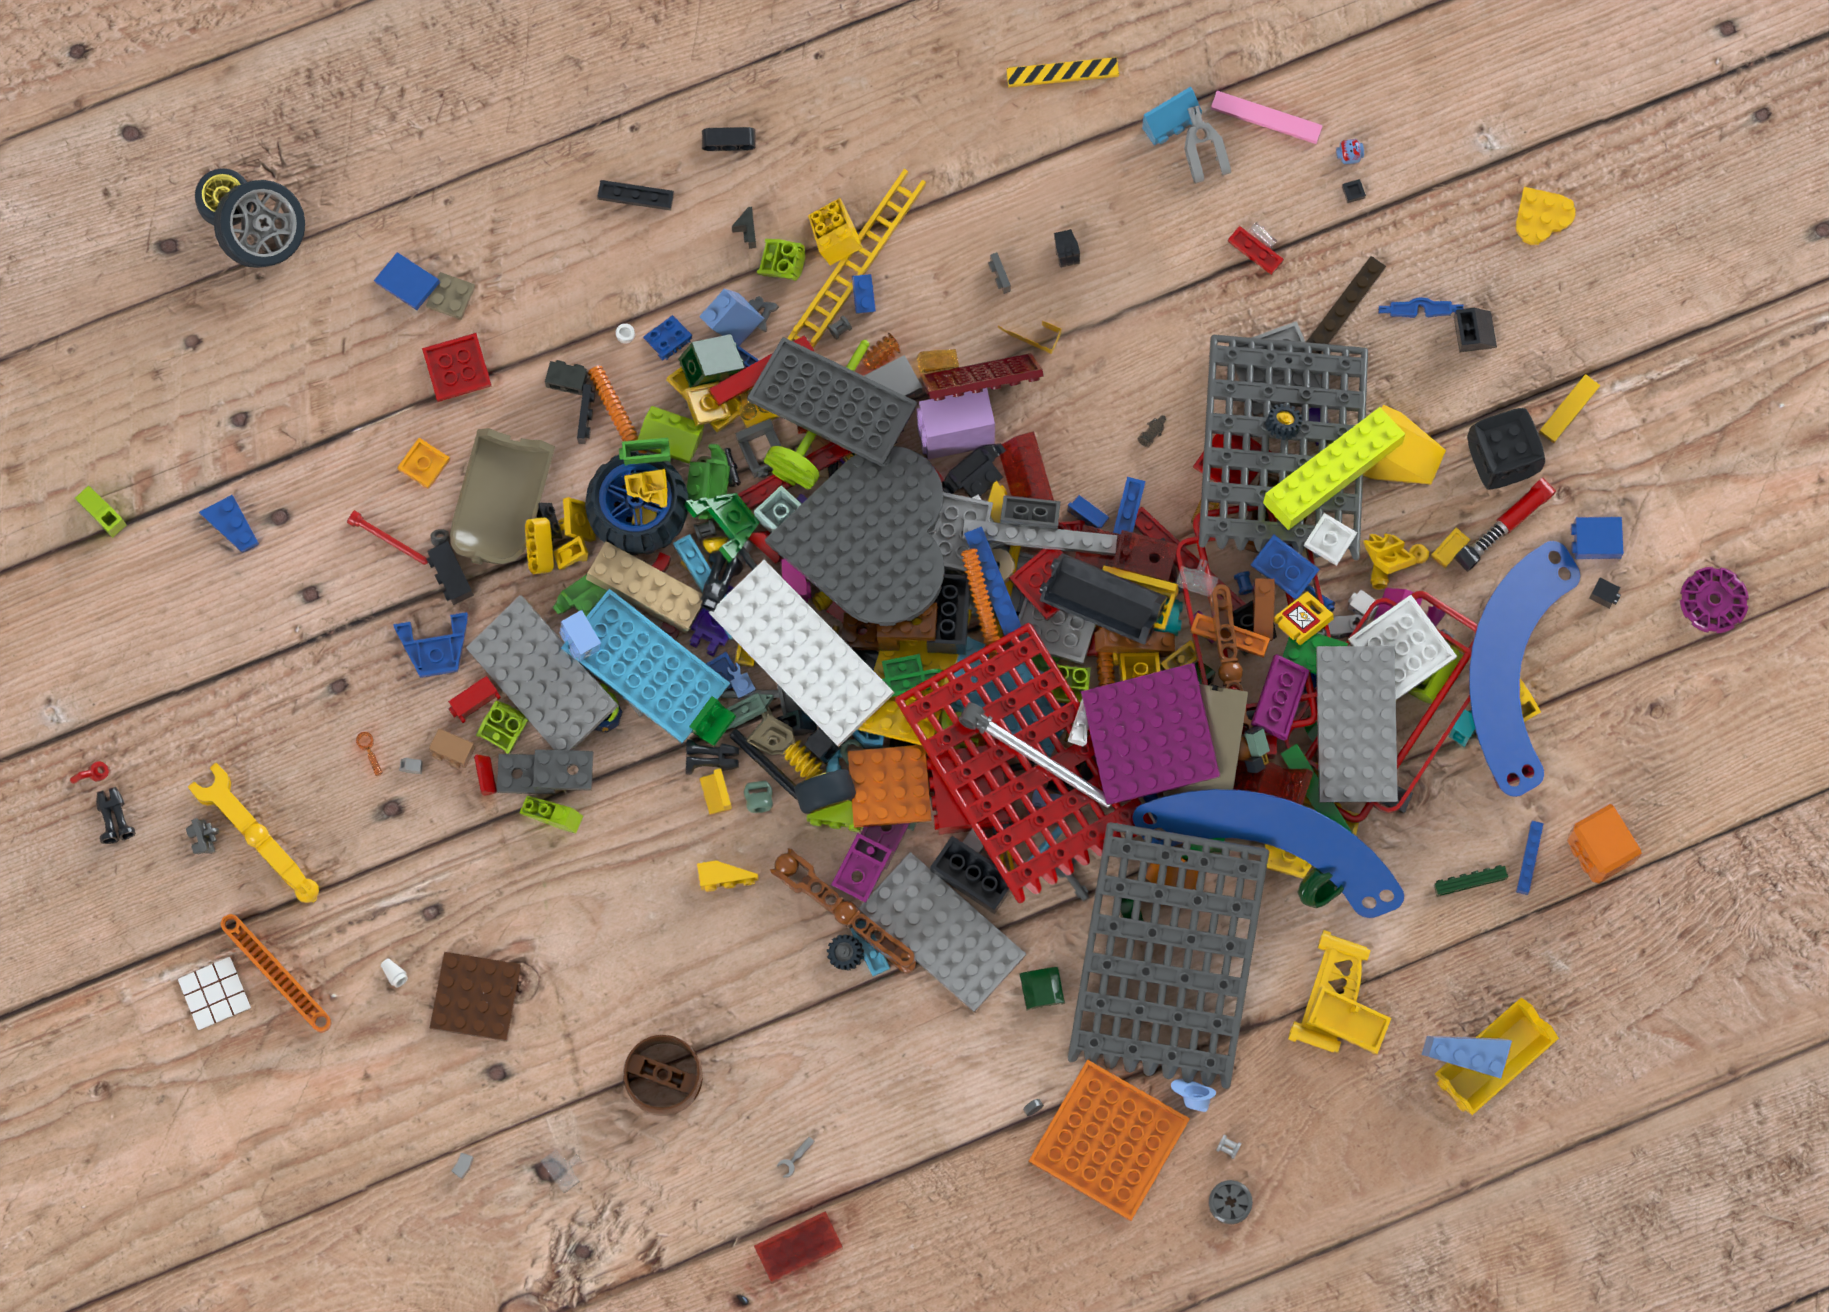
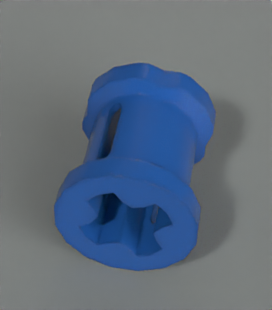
(1244, 582)

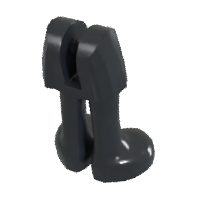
(720, 762)
(105, 807)

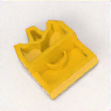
(1388, 553)

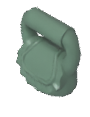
(760, 801)

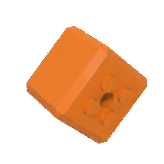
(1603, 844)

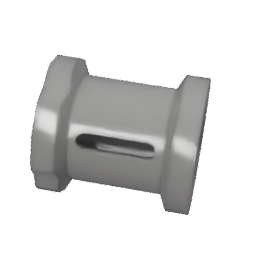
(1232, 1152)

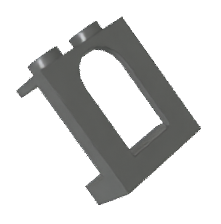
(748, 434)

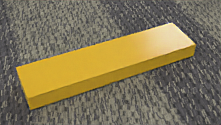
(1569, 408)

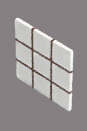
(214, 993)

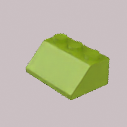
(680, 431)
(1431, 686)

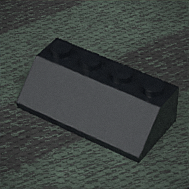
(971, 874)

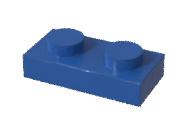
(863, 294)

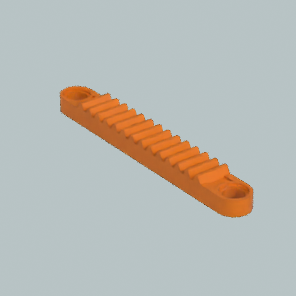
(276, 973)

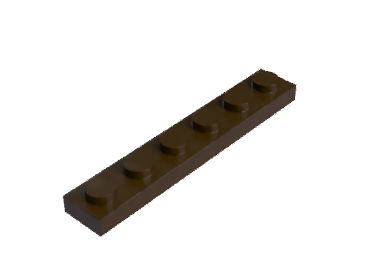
(1347, 302)

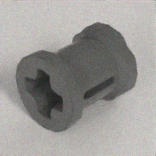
(834, 327)
(705, 529)

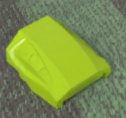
(782, 259)
(1077, 679)
(502, 726)

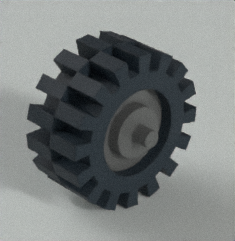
(845, 952)

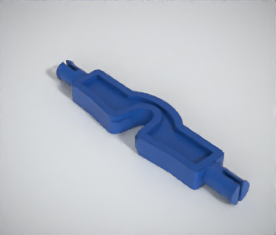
(1410, 308)

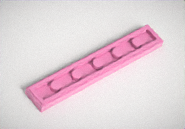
(1266, 117)

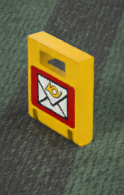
(1301, 619)

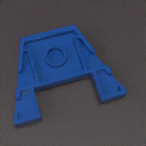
(435, 654)

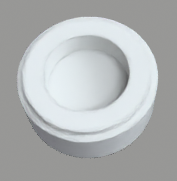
(625, 333)

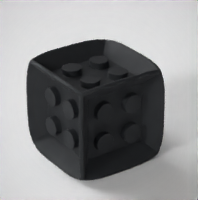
(1506, 448)

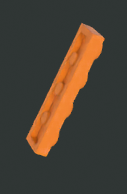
(1245, 639)

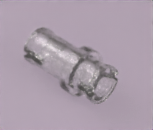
(1260, 233)

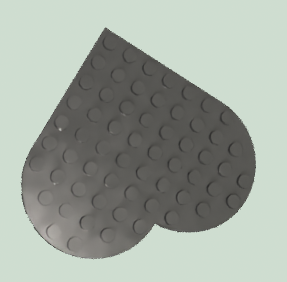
(869, 537)

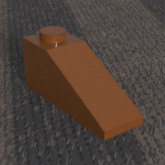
(1263, 607)

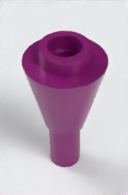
(1435, 615)

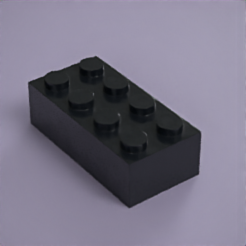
(952, 616)

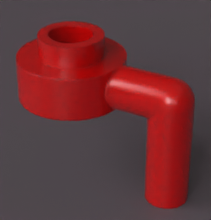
(92, 773)

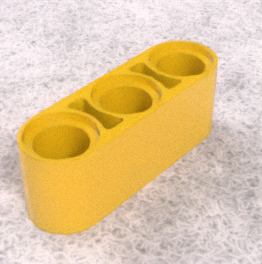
(539, 545)

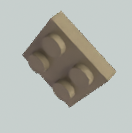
(451, 296)

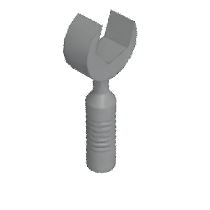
(798, 1154)

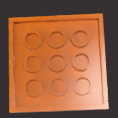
(889, 786)

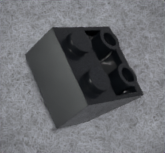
(1474, 329)

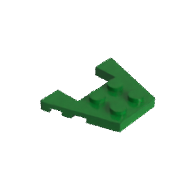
(732, 517)

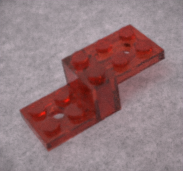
(1133, 554)
(1274, 781)

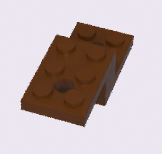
(889, 637)

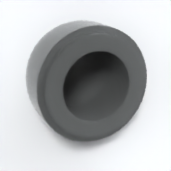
(436, 541)

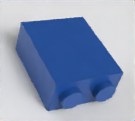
(1597, 538)

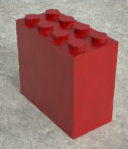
(948, 815)

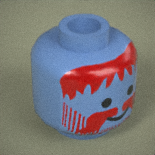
(1350, 151)

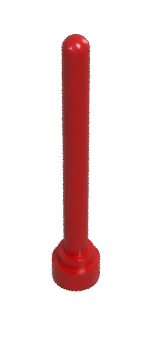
(356, 519)

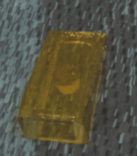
(937, 360)

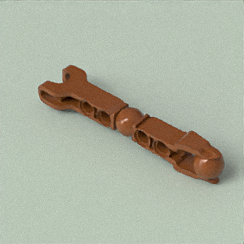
(1230, 670)
(844, 911)

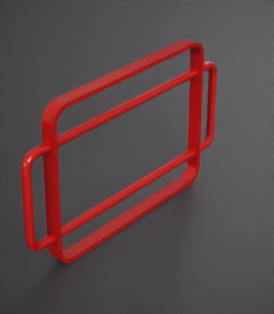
(1311, 696)
(1427, 716)

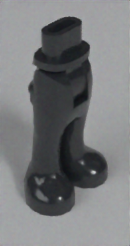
(716, 589)

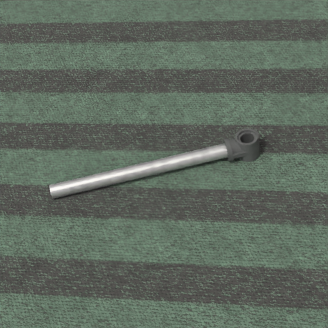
(974, 717)

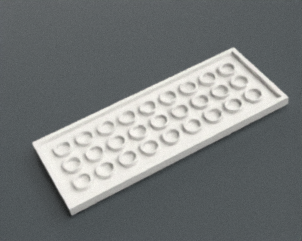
(801, 653)

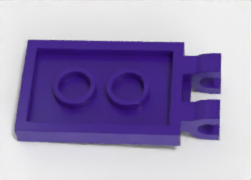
(710, 630)

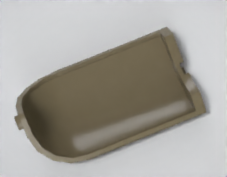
(499, 496)
(1225, 719)

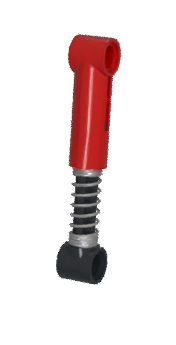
(1506, 523)

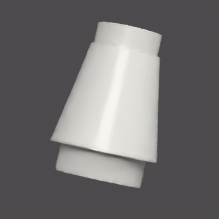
(394, 973)

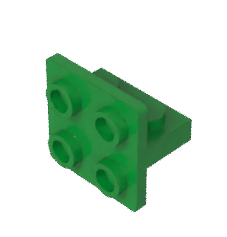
(712, 721)

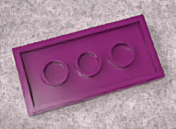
(1280, 697)

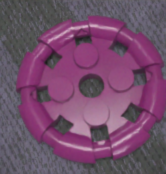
(1706, 607)

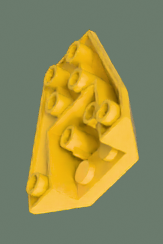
(1413, 460)

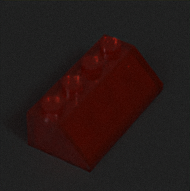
(1025, 468)

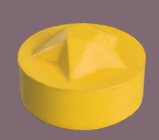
(1420, 553)

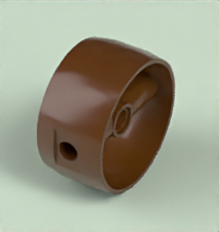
(649, 1070)

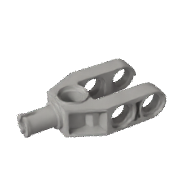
(1192, 140)

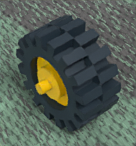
(1284, 421)

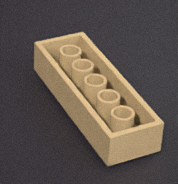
(645, 587)

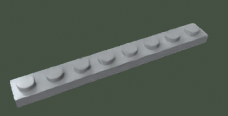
(1045, 537)

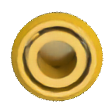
(714, 543)

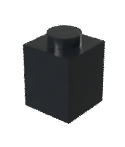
(1605, 593)

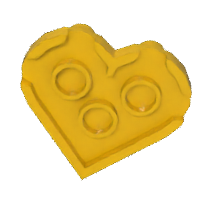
(1542, 214)

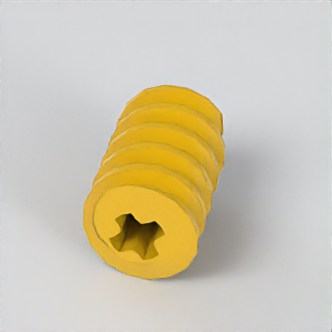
(802, 761)

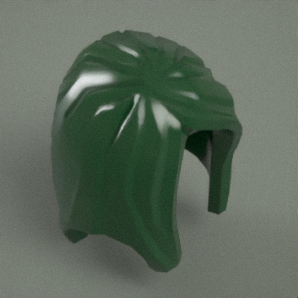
(1318, 889)

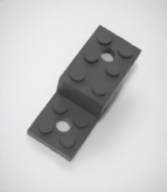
(545, 772)

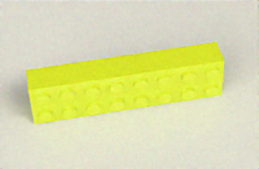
(1334, 468)

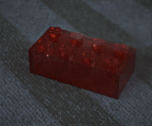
(798, 1247)

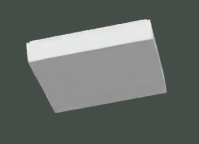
(1330, 539)

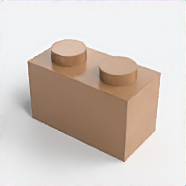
(451, 748)

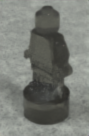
(1155, 428)

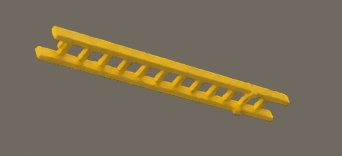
(860, 271)

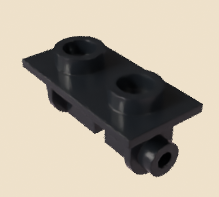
(547, 511)

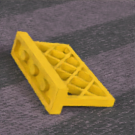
(1165, 588)

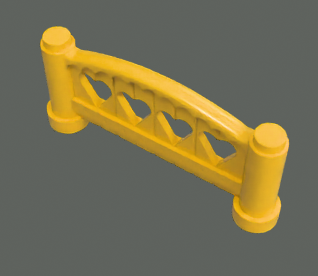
(1335, 951)

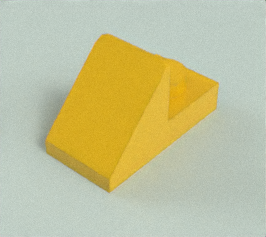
(571, 553)

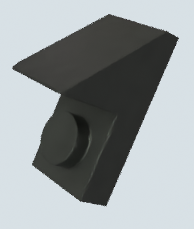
(745, 224)

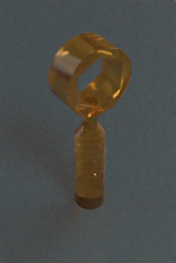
(371, 756)

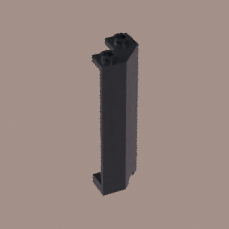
(1102, 598)

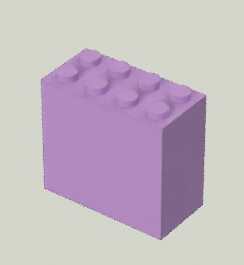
(955, 424)

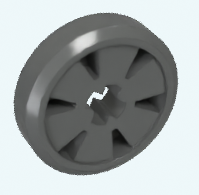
(1236, 1191)

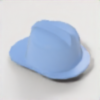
(1194, 1094)

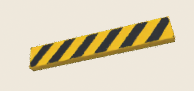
(1062, 72)

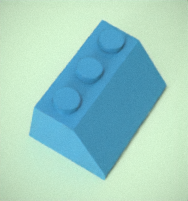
(1169, 117)

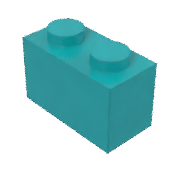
(1463, 728)

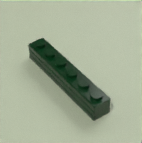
(1470, 881)

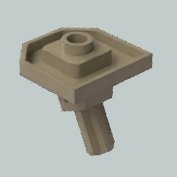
(772, 735)

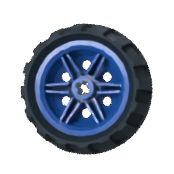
(610, 522)

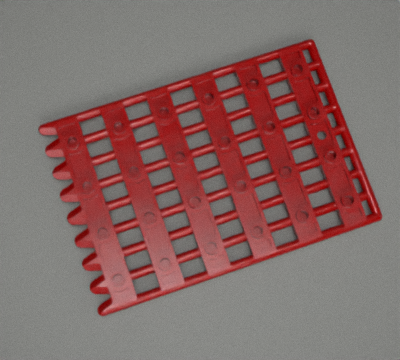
(1017, 788)

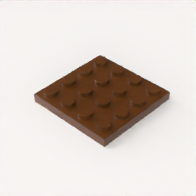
(475, 996)

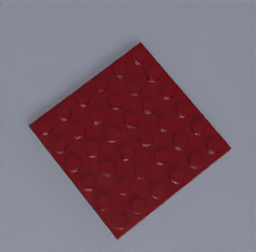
(981, 375)

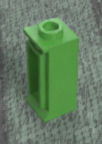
(637, 445)

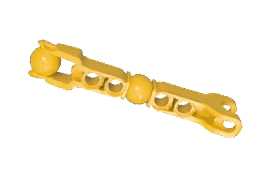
(255, 834)

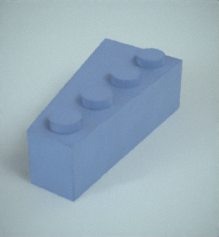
(1476, 1054)

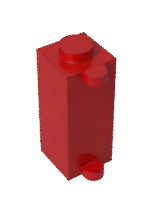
(473, 699)

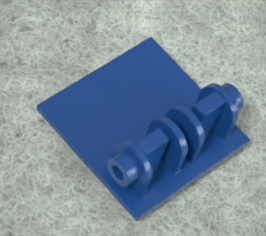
(668, 337)

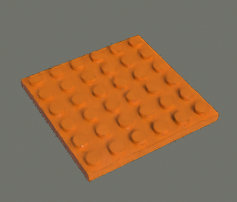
(1109, 1140)

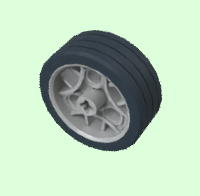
(291, 219)

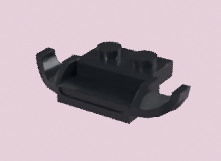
(975, 472)

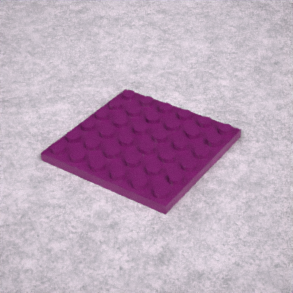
(1150, 734)

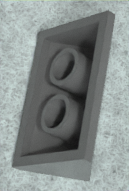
(1030, 512)

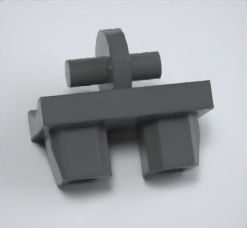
(205, 836)

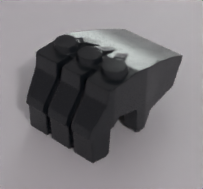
(1066, 248)

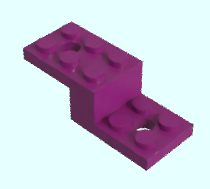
(870, 855)

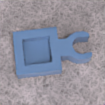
(741, 683)

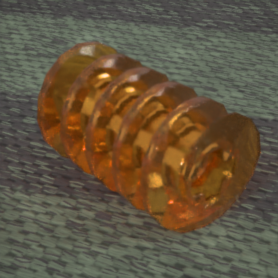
(881, 352)

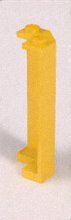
(1529, 1040)

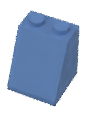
(731, 315)

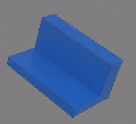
(1087, 512)

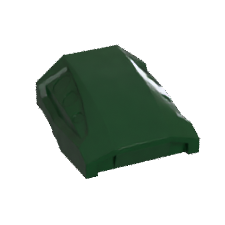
(1042, 988)

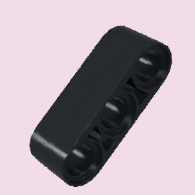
(729, 139)

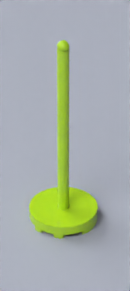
(792, 465)

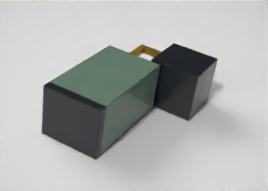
(1258, 747)

